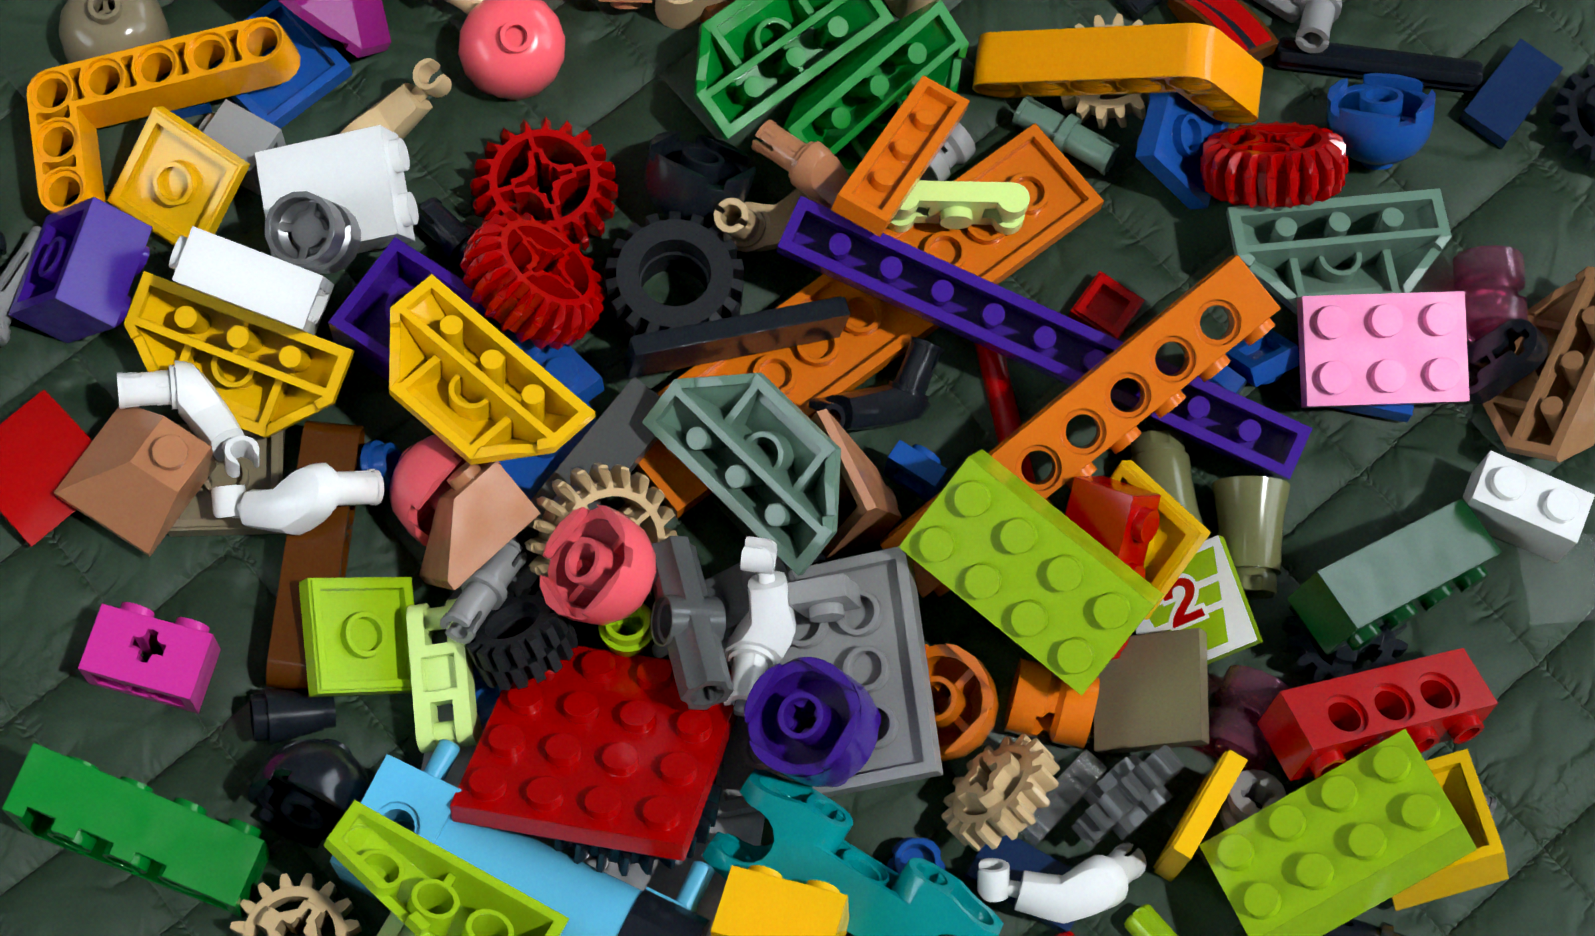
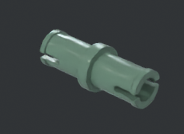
(1068, 134)

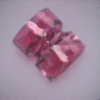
(1491, 286)
(1233, 725)

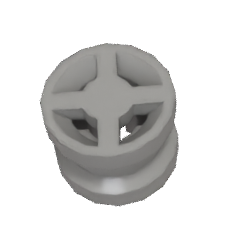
(1249, 786)

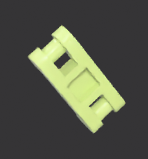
(963, 204)
(440, 677)

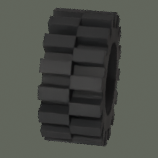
(521, 641)

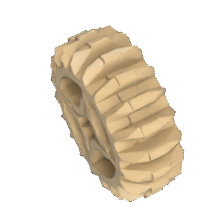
(641, 506)

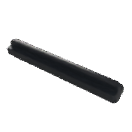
(1361, 60)

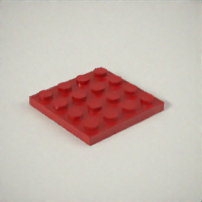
(597, 757)

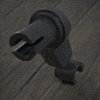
(890, 403)

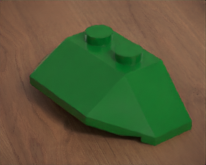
(770, 48)
(868, 86)

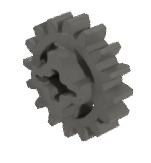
(1127, 796)

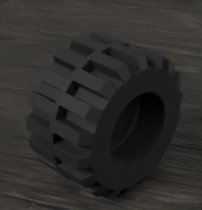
(671, 246)

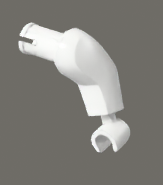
(198, 406)
(300, 499)
(767, 627)
(1079, 893)

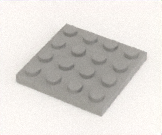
(883, 652)

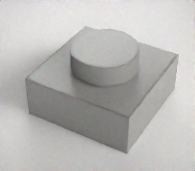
(824, 597)

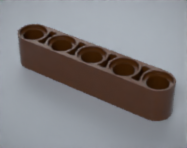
(313, 554)

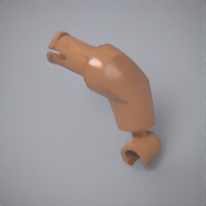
(810, 165)

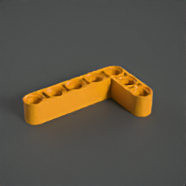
(1123, 60)
(138, 91)

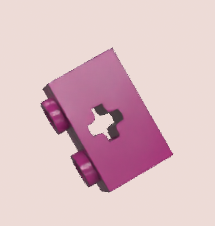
(175, 679)

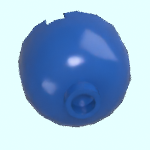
(1382, 118)

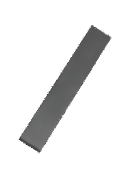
(612, 440)

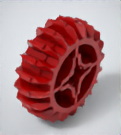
(1274, 164)
(582, 172)
(532, 280)

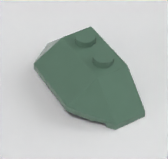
(1342, 243)
(756, 458)

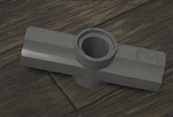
(689, 625)

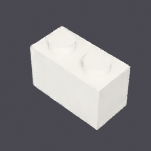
(1527, 506)

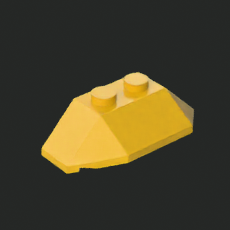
(256, 364)
(474, 381)

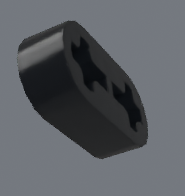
(1497, 361)

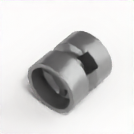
(312, 232)

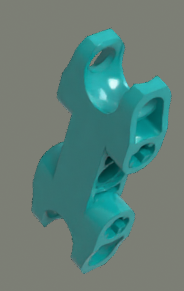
(812, 846)

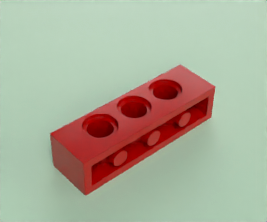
(1342, 717)

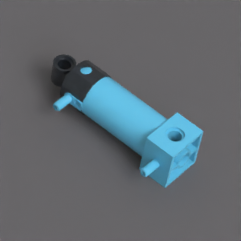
(590, 899)

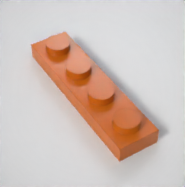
(900, 156)

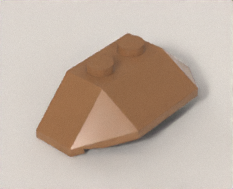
(1554, 406)

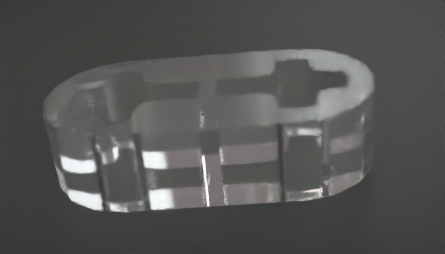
(1072, 786)

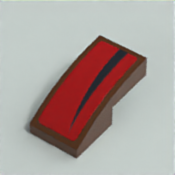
(1231, 18)

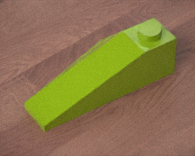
(432, 887)

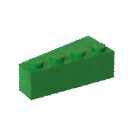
(137, 830)

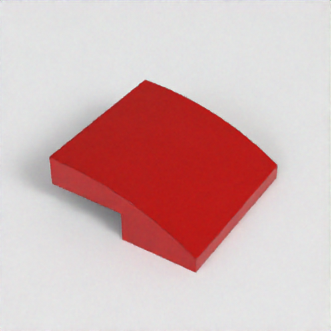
(35, 456)

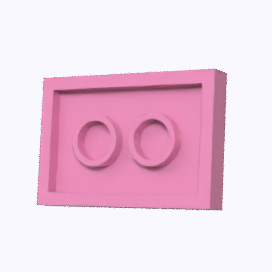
(1383, 349)

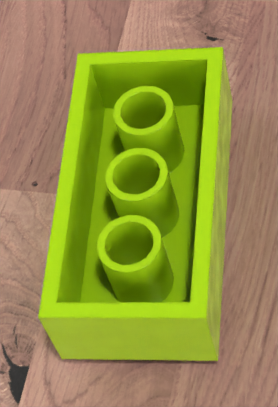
(1030, 570)
(1339, 844)

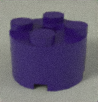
(837, 742)

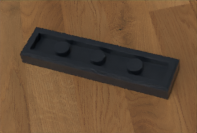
(735, 336)

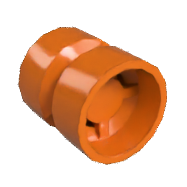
(1048, 704)

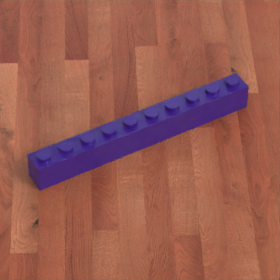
(1030, 334)

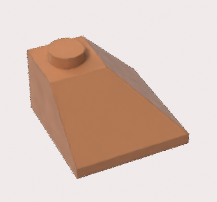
(138, 476)
(865, 503)
(473, 523)

